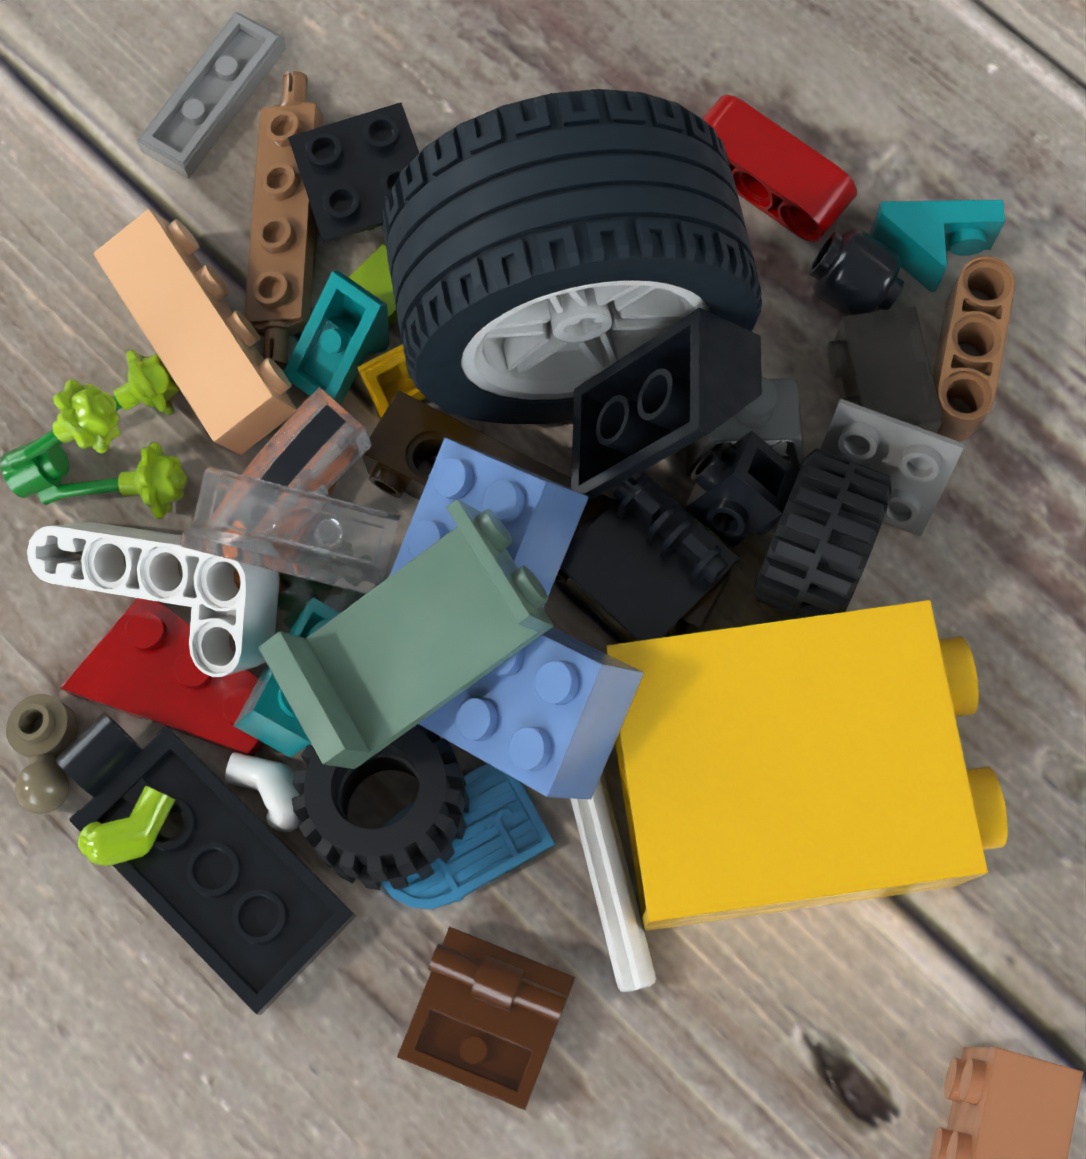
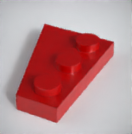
(149, 674)

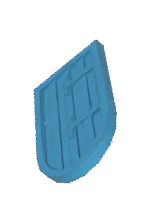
(499, 837)

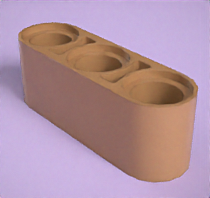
(979, 324)

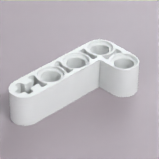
(154, 575)

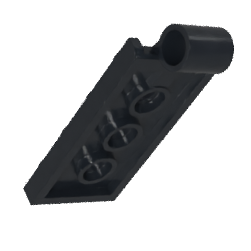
(224, 877)

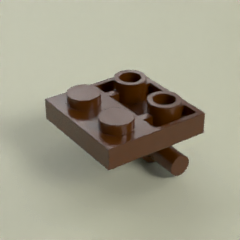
(486, 1017)

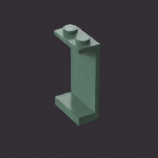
(410, 641)

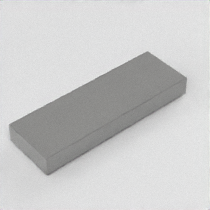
(211, 94)

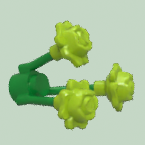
(92, 421)

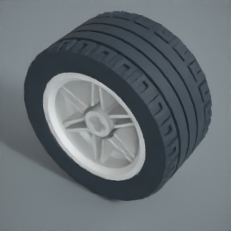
(558, 246)

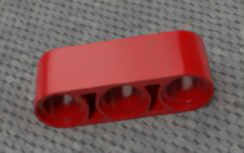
(780, 170)

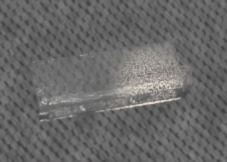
(291, 531)

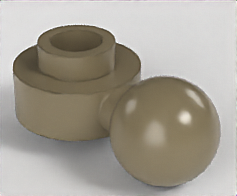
(41, 784)

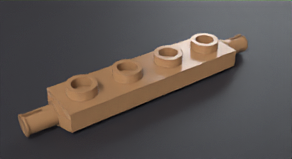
(281, 224)

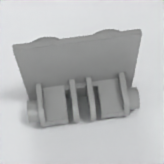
(912, 456)

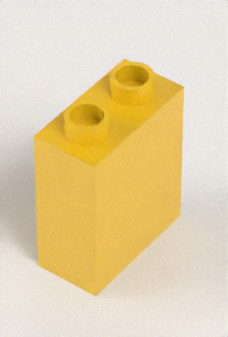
(802, 766)

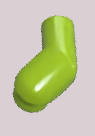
(127, 837)

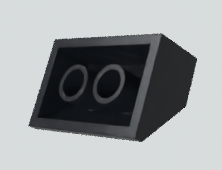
(661, 399)

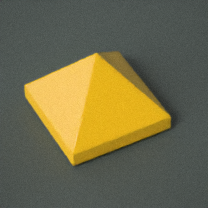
(386, 376)

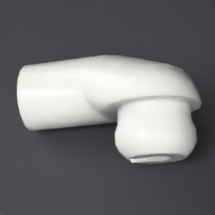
(273, 783)

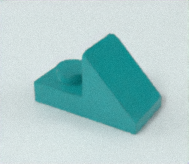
(928, 229)
(338, 337)

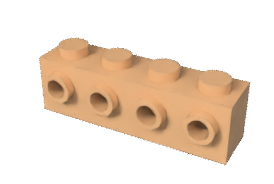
(196, 332)

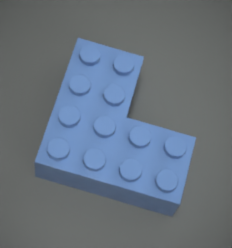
(556, 702)

